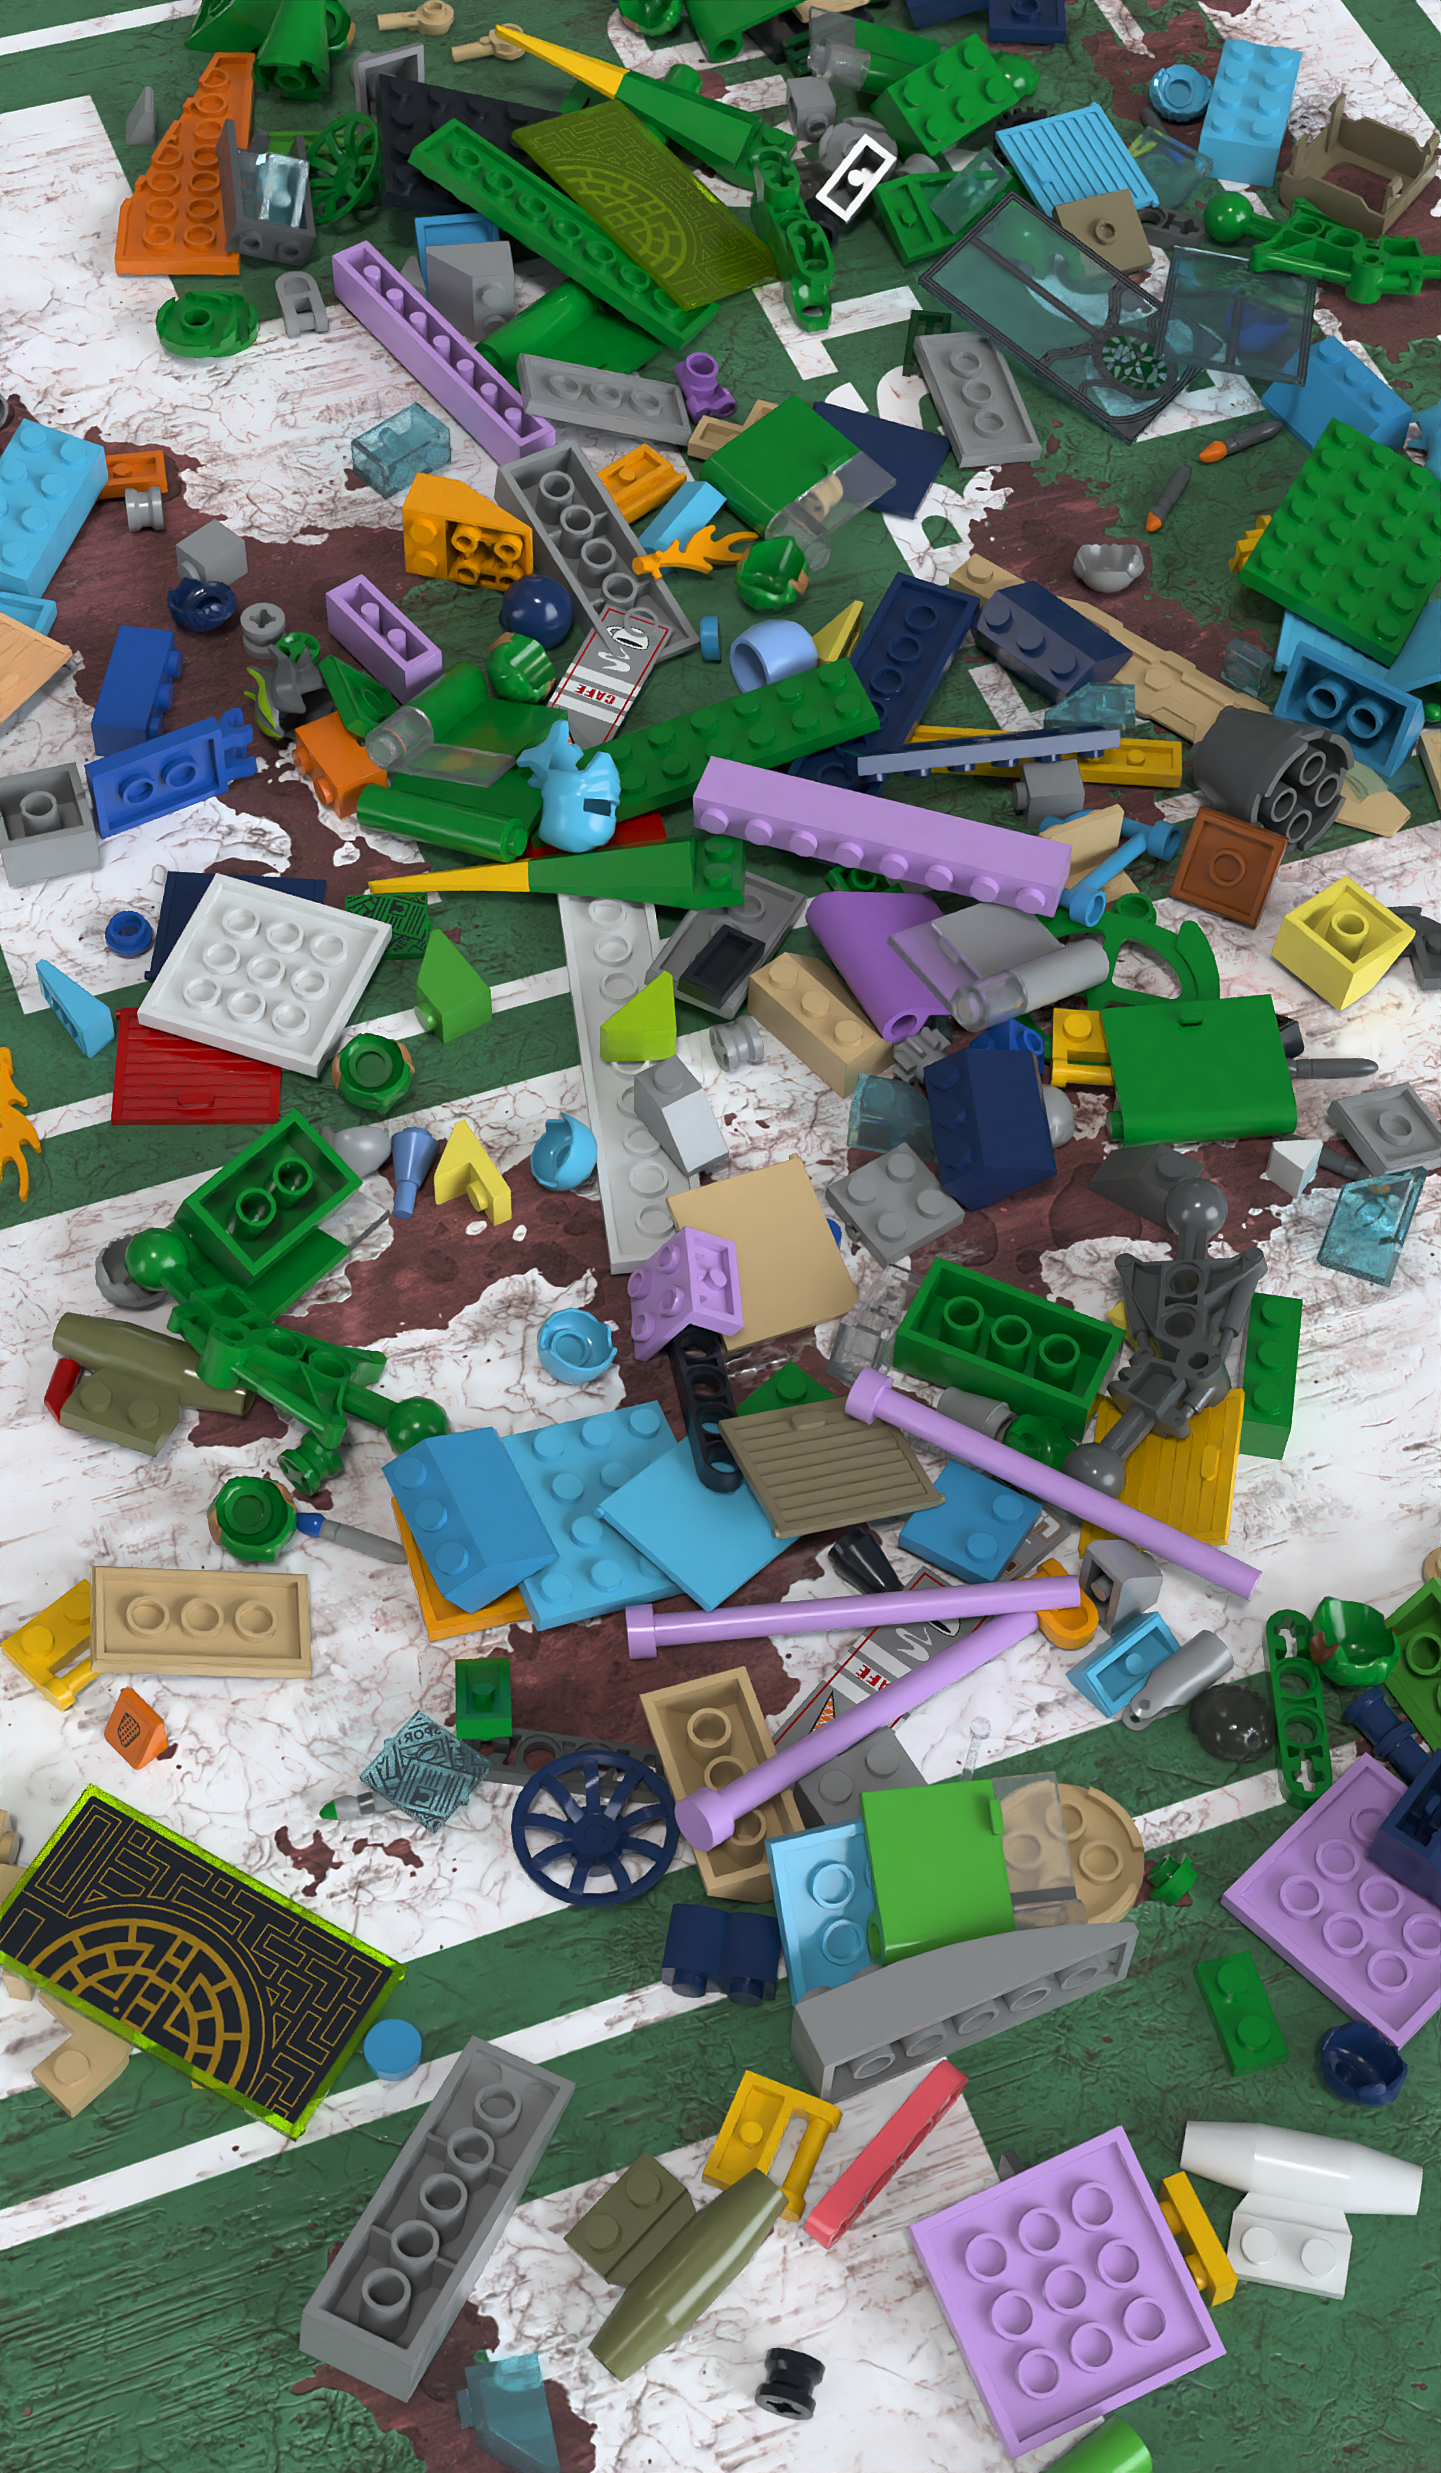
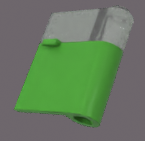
(966, 1863)

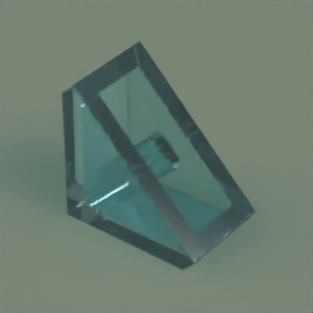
(971, 191)

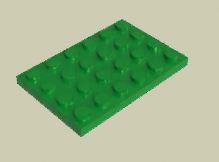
(1353, 543)

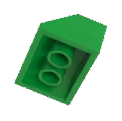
(231, 25)

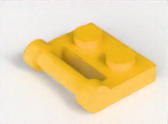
(1078, 1037)
(52, 1643)
(756, 2130)

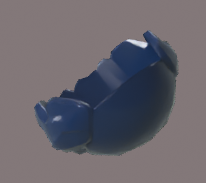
(201, 605)
(1360, 2065)

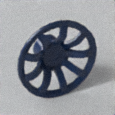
(595, 1834)

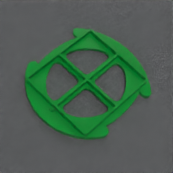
(1185, 953)

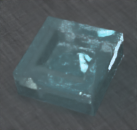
(1246, 667)

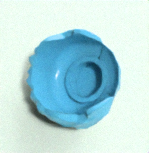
(1180, 93)

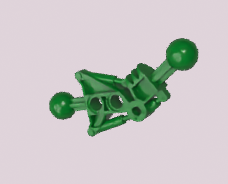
(1323, 248)
(283, 1366)

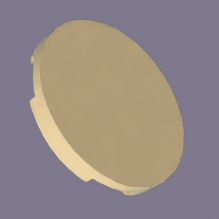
(1103, 1852)

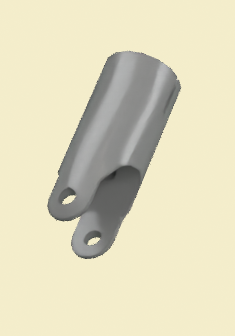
(1179, 1679)

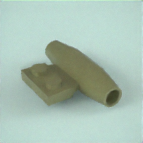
(135, 1382)
(667, 2255)

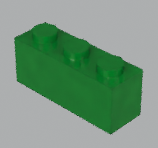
(1269, 1373)

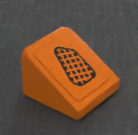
(135, 1730)

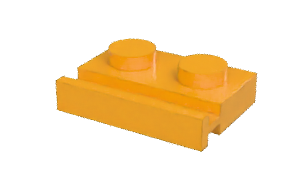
(641, 481)

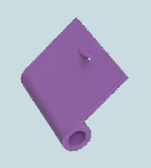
(855, 937)

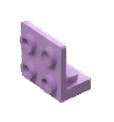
(684, 1284)

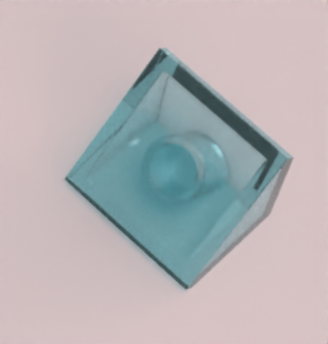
(1372, 1225)

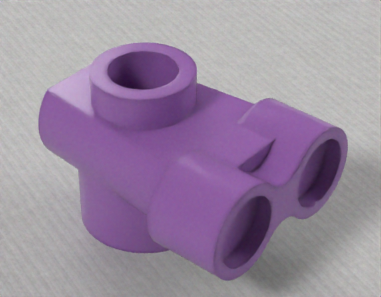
(701, 388)

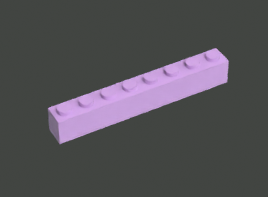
(437, 355)
(882, 836)

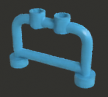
(1085, 899)

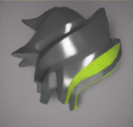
(289, 694)

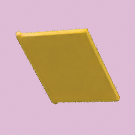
(1181, 1479)

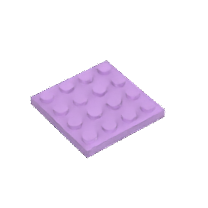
(1343, 1916)
(1065, 2291)

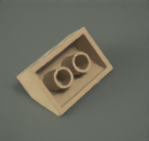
(818, 1020)

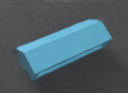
(682, 517)

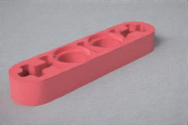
(885, 2154)

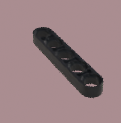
(703, 1408)

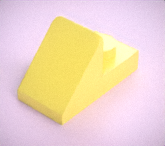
(470, 1170)

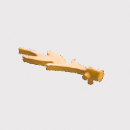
(696, 554)
(14, 1126)

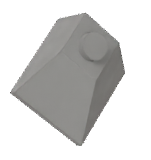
(399, 62)

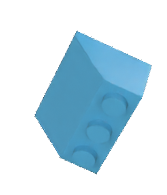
(1342, 389)
(1364, 710)
(470, 1515)

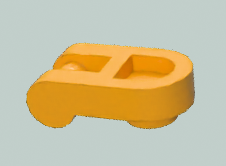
(1066, 1626)

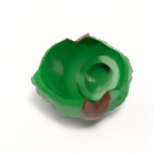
(1352, 1643)

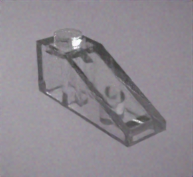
(871, 1325)

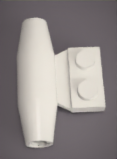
(1297, 2190)

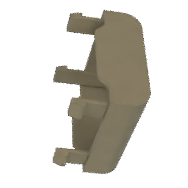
(1367, 147)

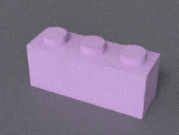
(382, 638)

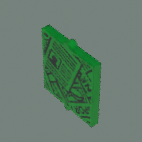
(407, 916)

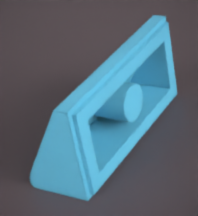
(1123, 1662)

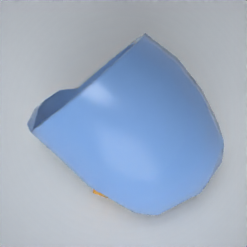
(771, 653)

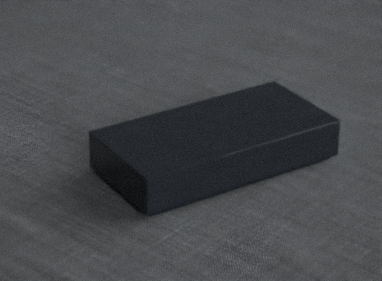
(721, 966)

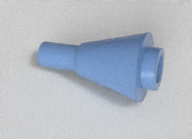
(412, 1157)

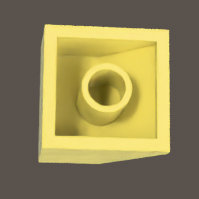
(1341, 942)

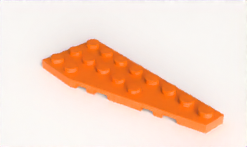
(177, 206)

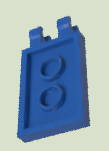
(168, 773)

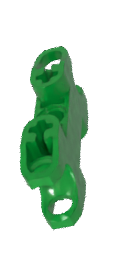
(793, 239)

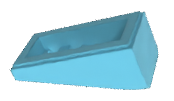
(78, 1010)

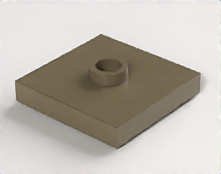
(1109, 228)

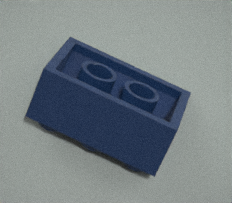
(1045, 641)
(989, 1124)

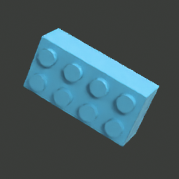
(1249, 111)
(44, 499)

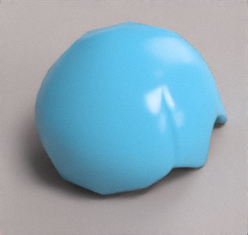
(564, 1154)
(575, 1346)

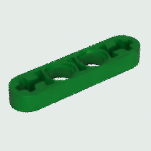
(1301, 1708)

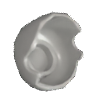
(360, 1146)

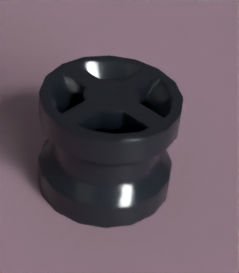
(789, 2384)

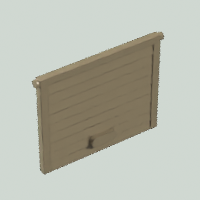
(825, 1468)

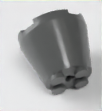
(1273, 773)

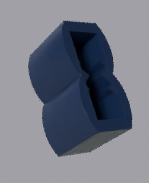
(722, 1954)

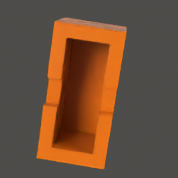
(335, 763)

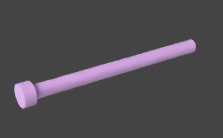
(874, 1398)
(655, 1630)
(709, 1815)

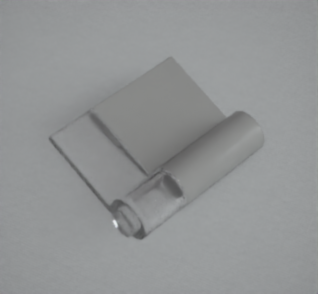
(997, 963)

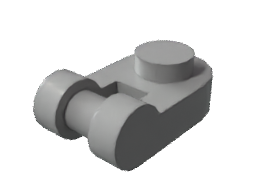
(296, 293)

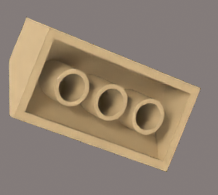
(707, 1738)

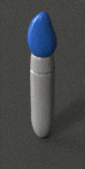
(317, 1525)

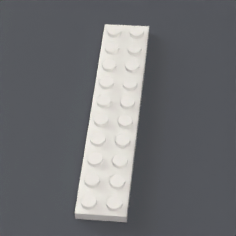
(607, 957)

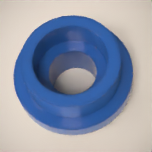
(128, 933)

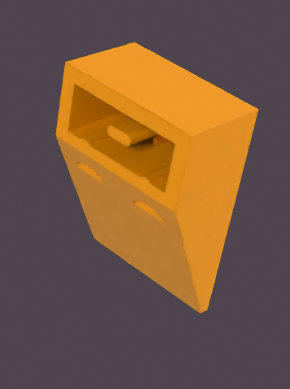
(463, 535)

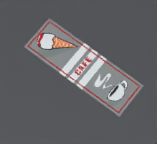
(602, 687)
(874, 1662)

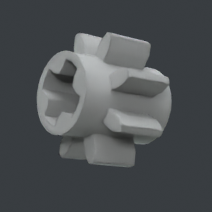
(917, 1053)

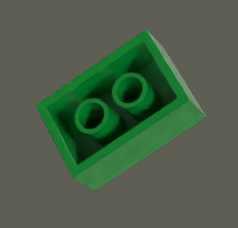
(945, 101)
(267, 1200)

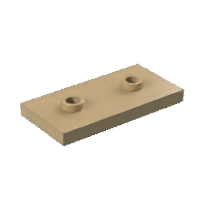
(199, 1622)

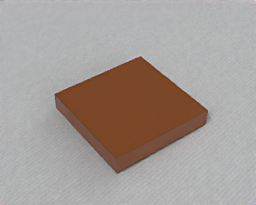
(1228, 866)

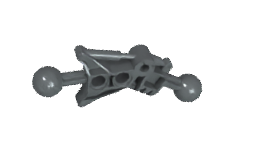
(1192, 1372)

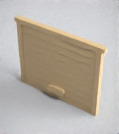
(783, 1249)

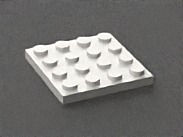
(265, 975)

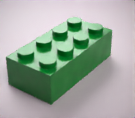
(1008, 1346)

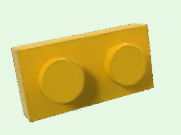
(1198, 2240)

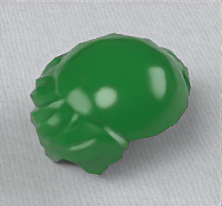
(1018, 72)
(1039, 1439)

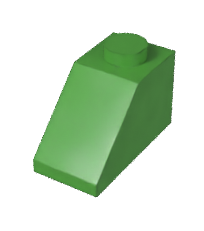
(450, 992)

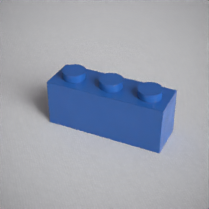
(135, 689)

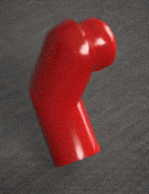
(61, 1386)

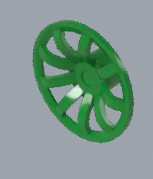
(353, 175)

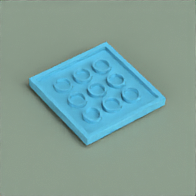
(567, 1475)

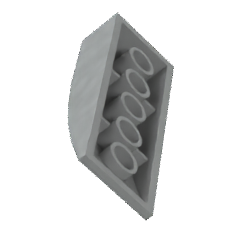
(587, 544)
(946, 2001)
(434, 2220)

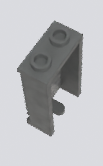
(242, 231)

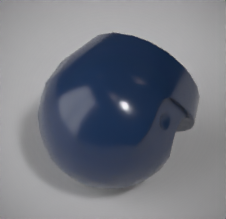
(537, 609)

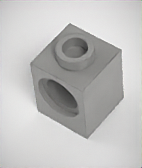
(809, 107)

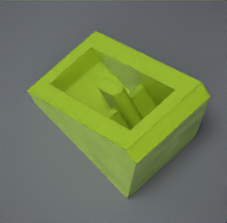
(643, 1026)

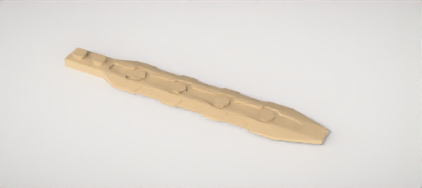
(1177, 693)

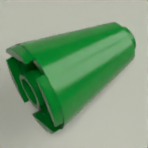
(295, 52)

